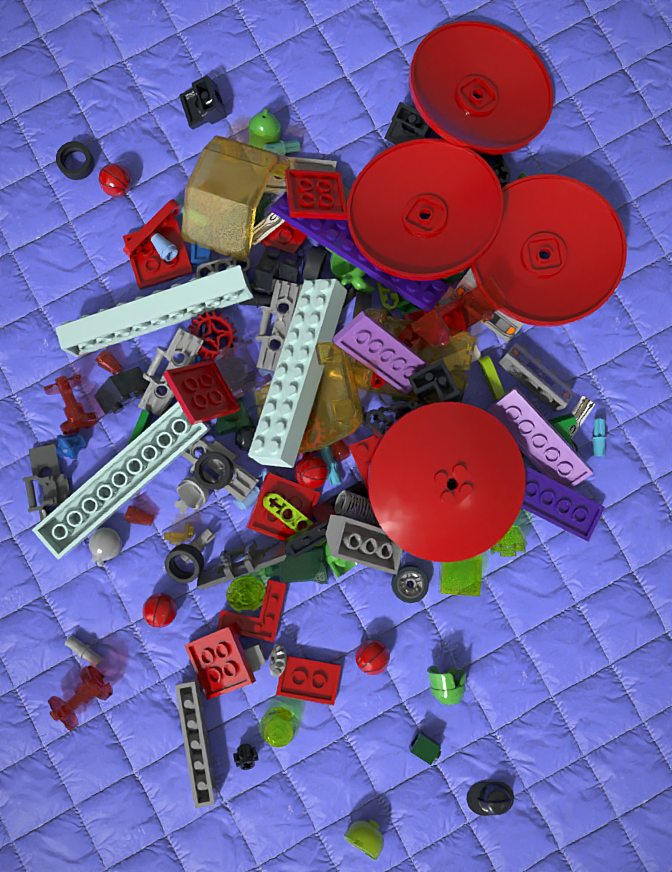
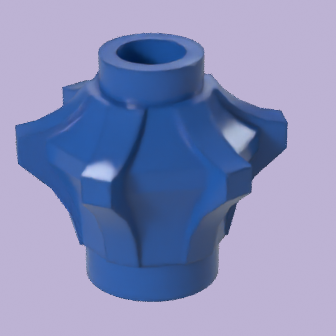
(69, 445)

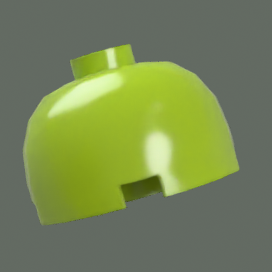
(366, 837)

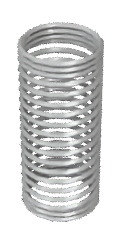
(347, 496)

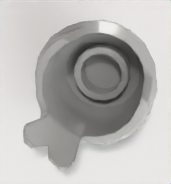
(191, 495)
(104, 545)

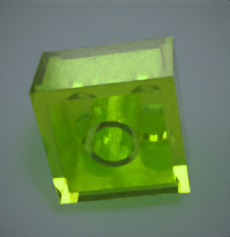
(461, 577)

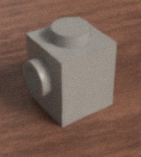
(255, 656)

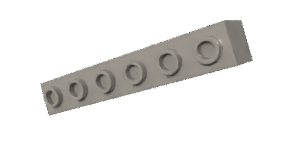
(196, 743)

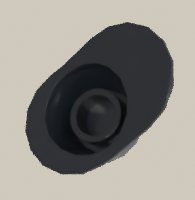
(490, 798)

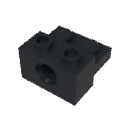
(203, 103)
(409, 119)

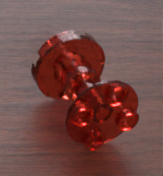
(74, 410)
(91, 687)

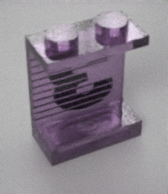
(239, 369)

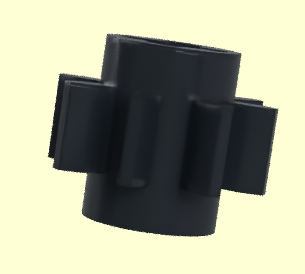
(245, 756)

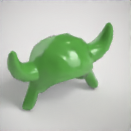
(348, 273)

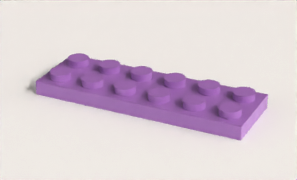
(380, 351)
(539, 439)

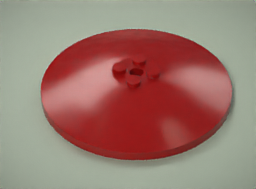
(488, 62)
(418, 179)
(582, 243)
(412, 474)

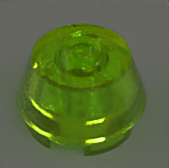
(511, 543)
(245, 593)
(279, 727)

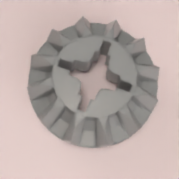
(277, 660)

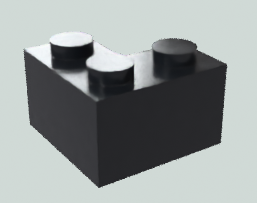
(277, 265)
(433, 379)
(120, 390)

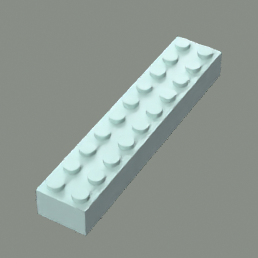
(154, 311)
(297, 374)
(119, 481)

